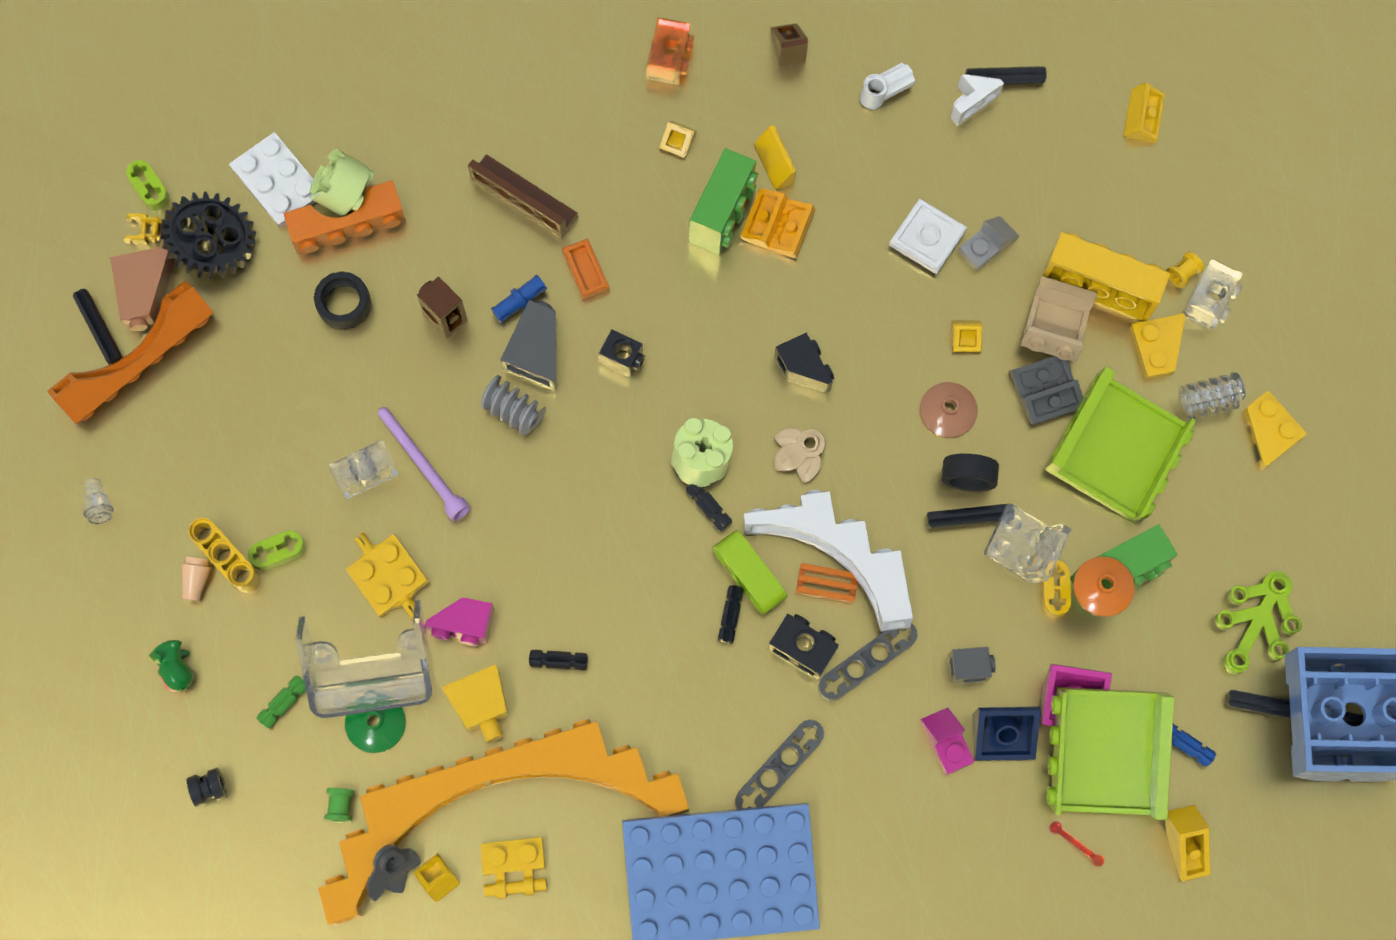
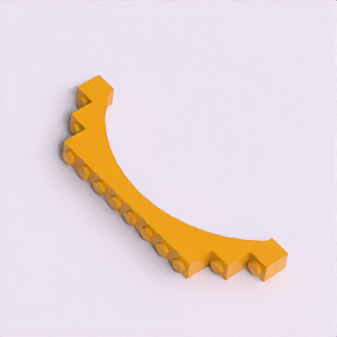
(399, 809)

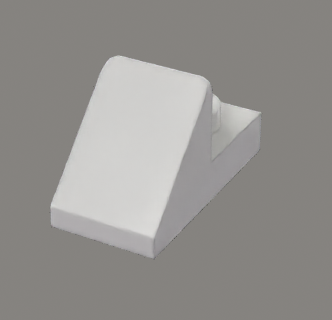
(977, 93)

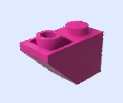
(464, 620)

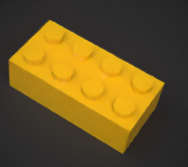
(1117, 278)

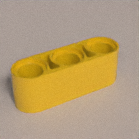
(214, 545)

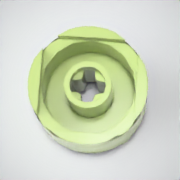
(340, 183)
(701, 452)

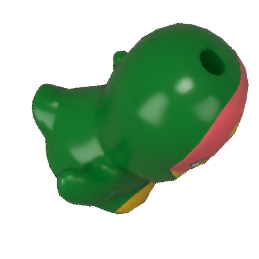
(172, 669)

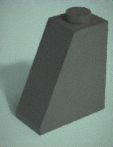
(534, 345)

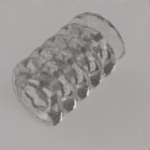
(1211, 394)

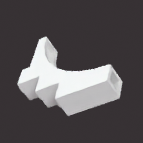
(847, 542)

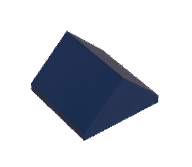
(1005, 733)

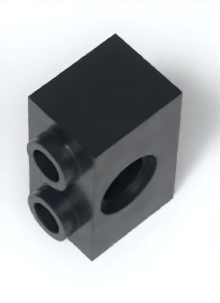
(812, 661)

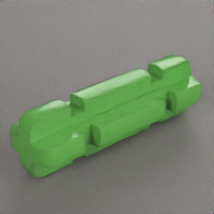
(281, 702)

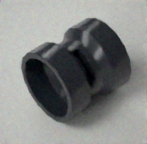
(206, 787)

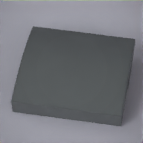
(1046, 389)

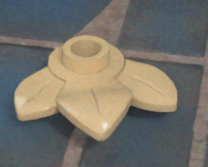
(795, 453)

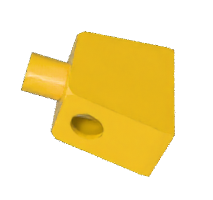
(479, 701)

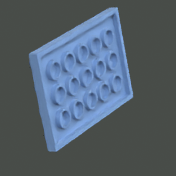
(721, 873)

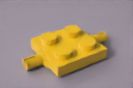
(387, 575)

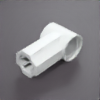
(886, 84)

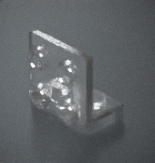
(1026, 544)

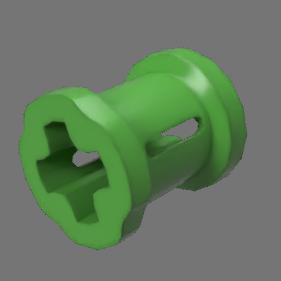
(339, 805)

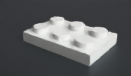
(274, 178)

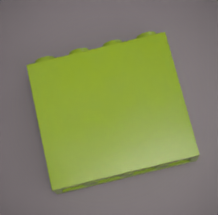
(1119, 448)
(1111, 751)

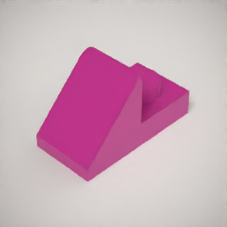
(947, 740)

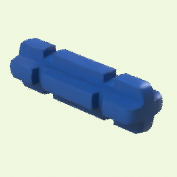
(1192, 746)

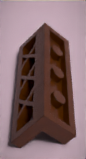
(522, 195)

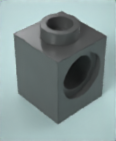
(971, 665)

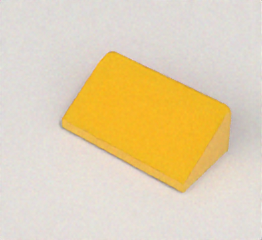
(1144, 113)
(775, 158)

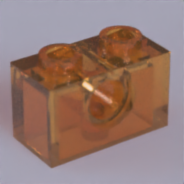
(669, 36)

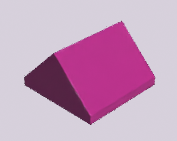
(1069, 677)

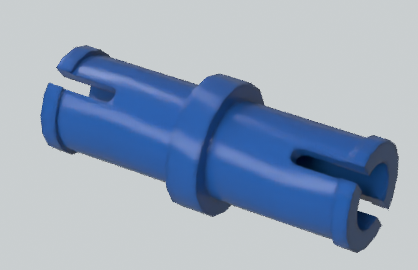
(519, 298)

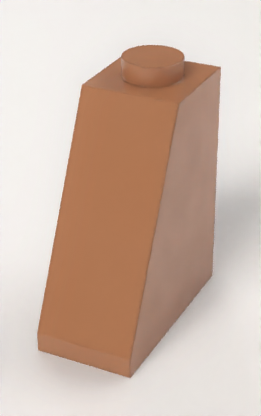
(140, 285)

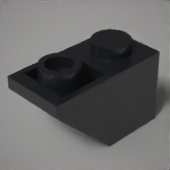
(802, 363)

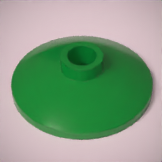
(379, 737)

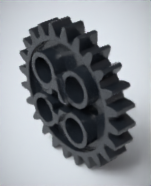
(207, 235)

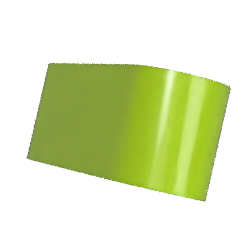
(749, 572)

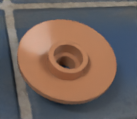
(940, 419)

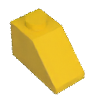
(1189, 842)

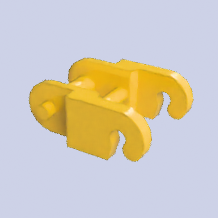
(143, 238)

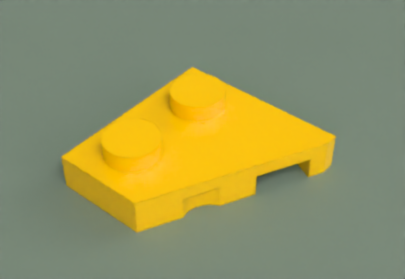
(1158, 344)
(1272, 428)

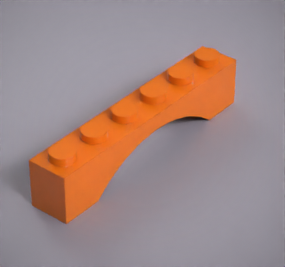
(178, 315)

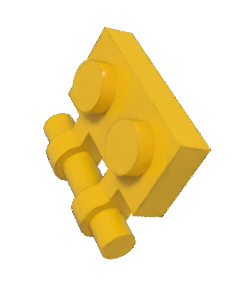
(513, 857)

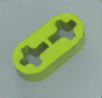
(151, 182)
(274, 543)

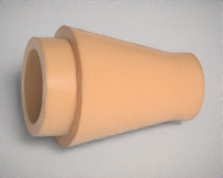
(194, 576)

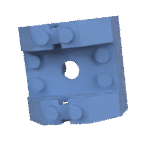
(1318, 708)

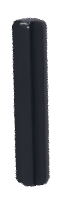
(1012, 75)
(97, 326)
(964, 516)

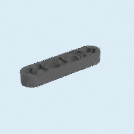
(869, 663)
(781, 769)

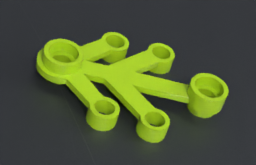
(1261, 617)

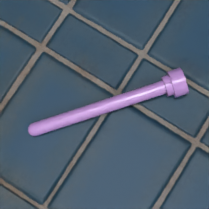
(455, 506)

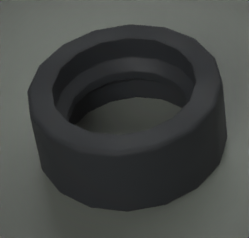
(330, 283)
(970, 472)

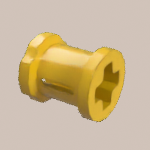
(1185, 269)

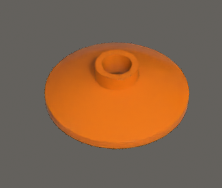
(1094, 596)

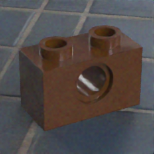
(442, 306)

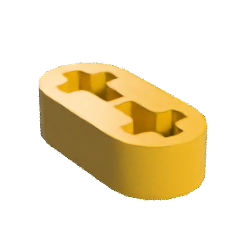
(1063, 589)

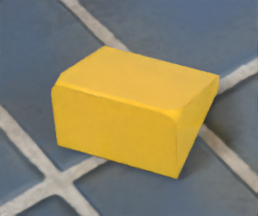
(677, 138)
(966, 335)
(436, 878)

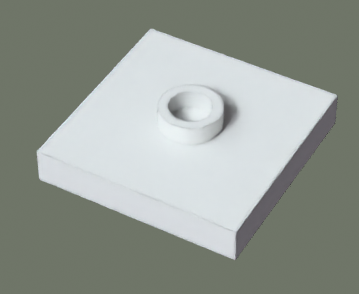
(928, 236)

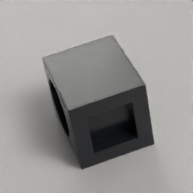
(617, 342)

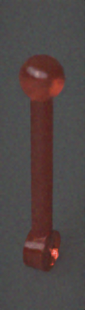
(1056, 828)

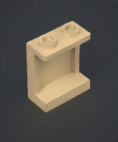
(1058, 319)

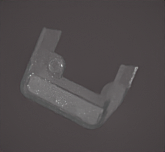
(366, 682)

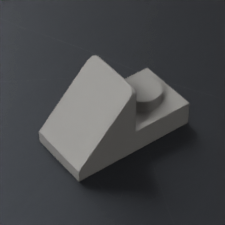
(988, 242)

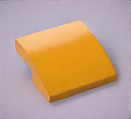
(777, 223)

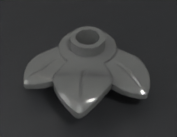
(390, 870)

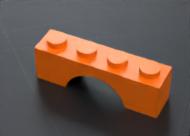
(313, 230)

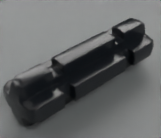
(709, 507)
(730, 614)
(558, 659)

